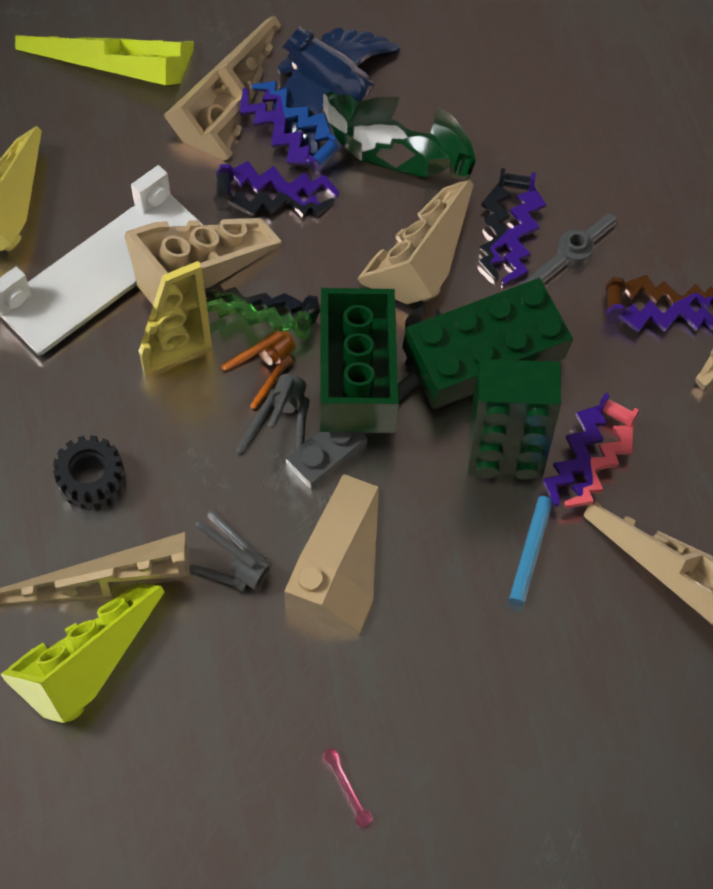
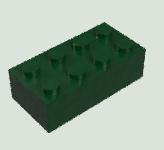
(504, 326)
(358, 360)
(513, 417)

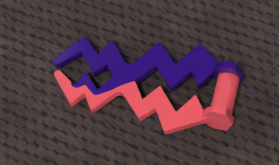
(583, 463)

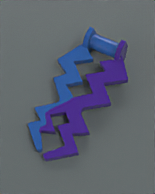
(296, 155)

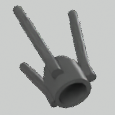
(286, 398)
(249, 564)

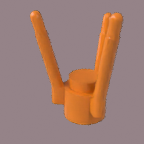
(272, 349)

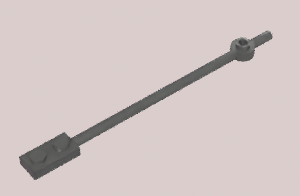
(330, 450)

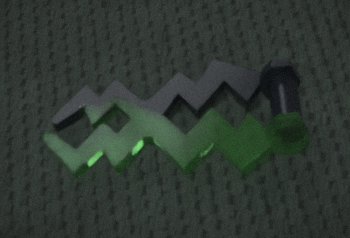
(301, 324)

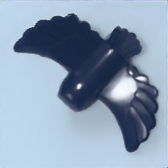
(325, 68)

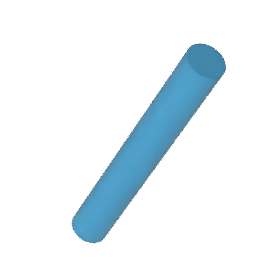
(530, 551)

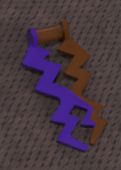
(680, 304)

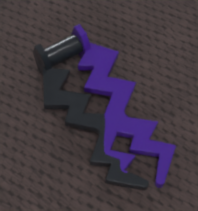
(287, 191)
(531, 202)

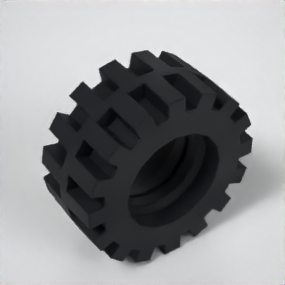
(85, 452)

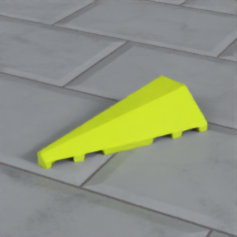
(141, 59)

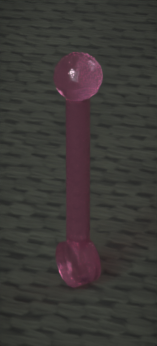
(363, 817)

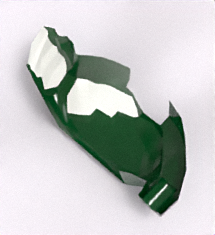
(369, 126)

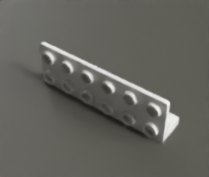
(90, 274)

